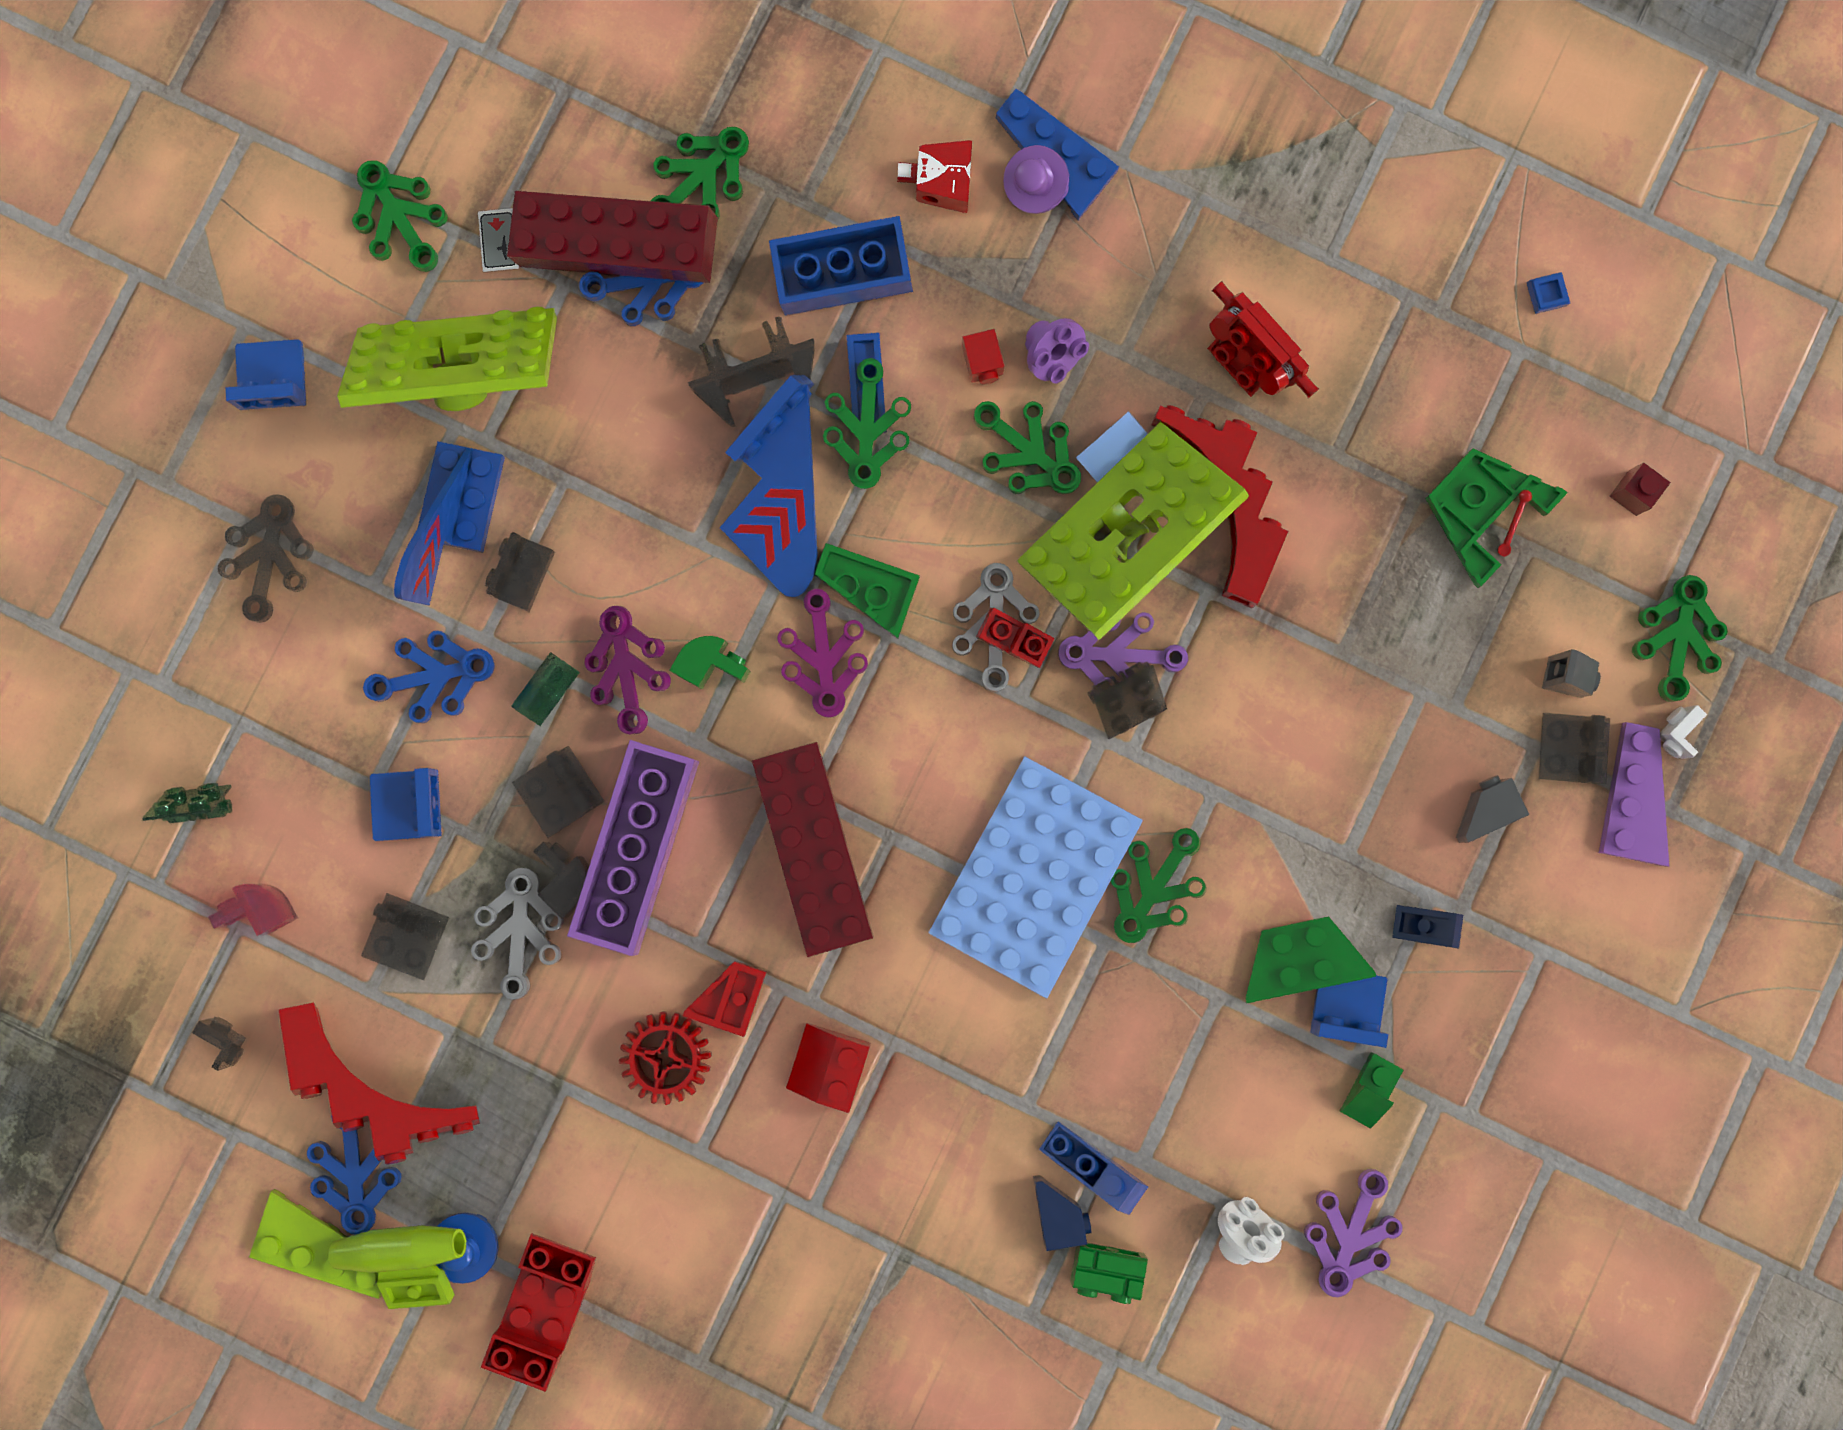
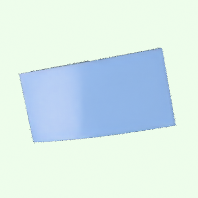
(1112, 446)

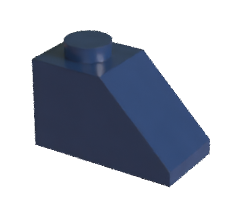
(1060, 1217)

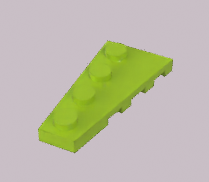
(301, 1244)

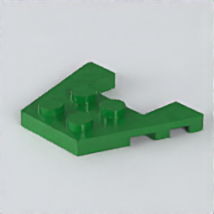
(1473, 499)

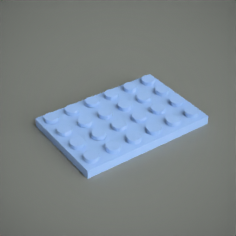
(1035, 877)

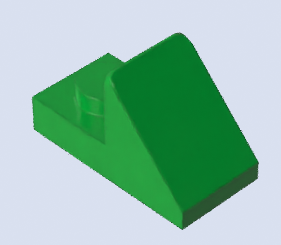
(1371, 1091)

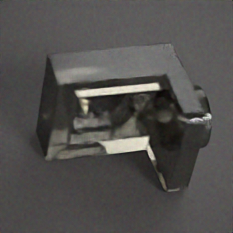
(220, 1034)

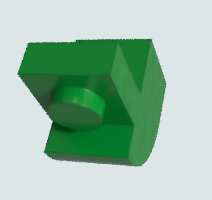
(700, 658)

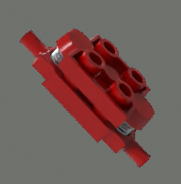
(1256, 347)

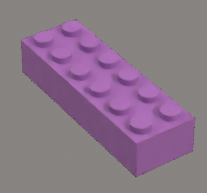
(633, 848)

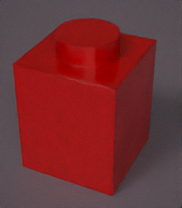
(983, 356)

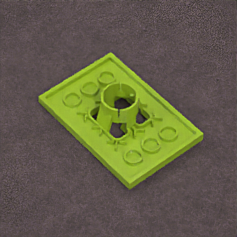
(397, 359)
(1174, 485)

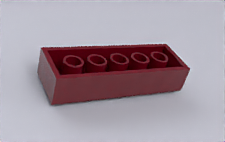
(612, 236)
(812, 849)

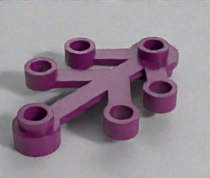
(824, 658)
(624, 665)

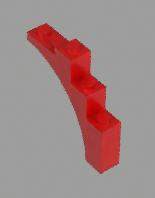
(1253, 540)
(393, 1123)

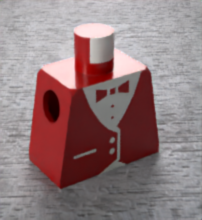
(940, 174)

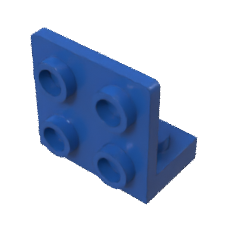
(268, 375)
(405, 805)
(1351, 1012)

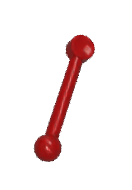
(1504, 549)

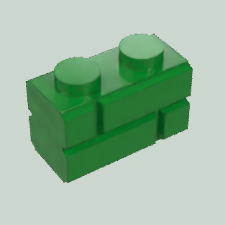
(1109, 1272)

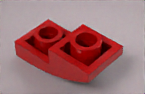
(1015, 637)

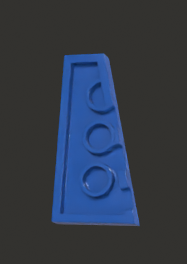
(1087, 167)

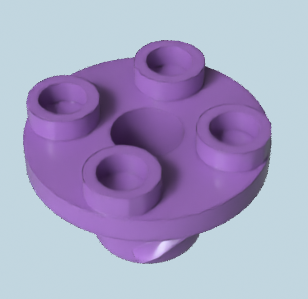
(1036, 179)
(1055, 348)

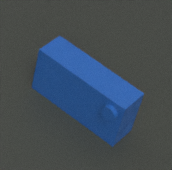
(841, 265)

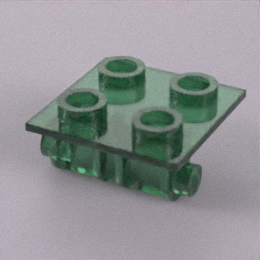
(184, 805)

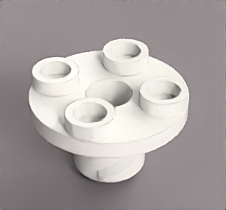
(1248, 1233)

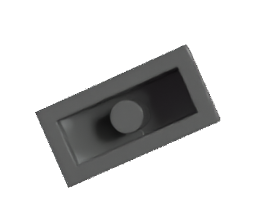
(1572, 674)
(1491, 809)

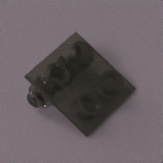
(1129, 700)
(1574, 748)
(558, 791)
(404, 936)

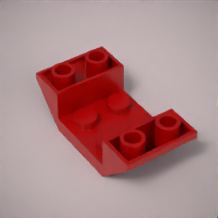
(540, 1312)

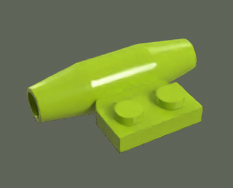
(404, 1262)

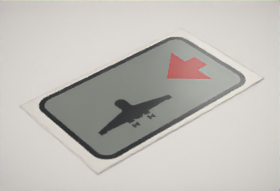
(494, 239)

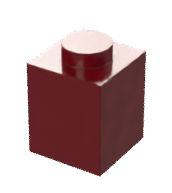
(1640, 489)

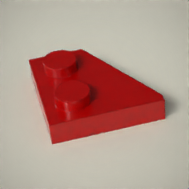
(729, 999)

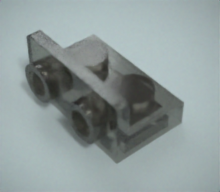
(519, 571)

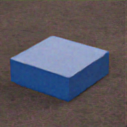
(1548, 293)

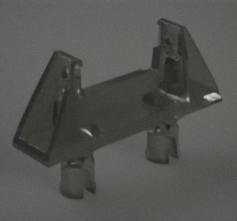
(728, 380)

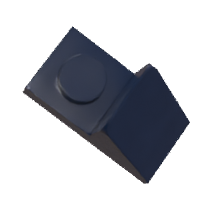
(1428, 926)

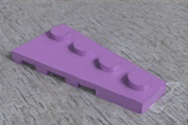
(1636, 800)

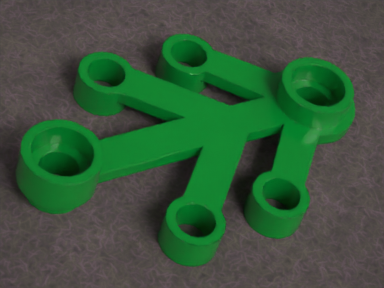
(705, 169)
(395, 211)
(866, 430)
(1031, 451)
(1682, 634)
(1154, 890)

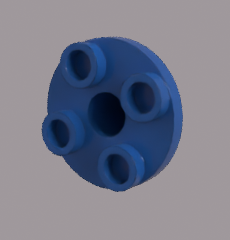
(480, 1248)

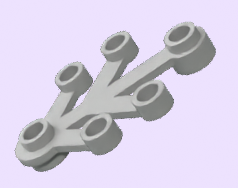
(996, 600)
(518, 927)

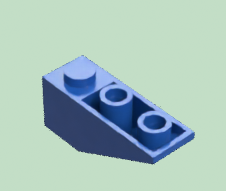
(1093, 1169)

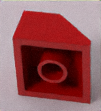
(828, 1067)

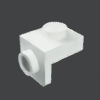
(1680, 724)

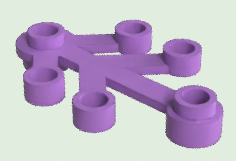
(1115, 653)
(1351, 1238)

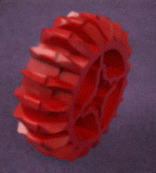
(681, 1061)

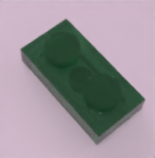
(545, 689)

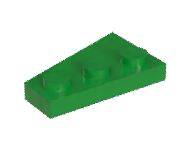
(869, 585)

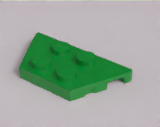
(1304, 959)

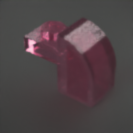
(261, 903)

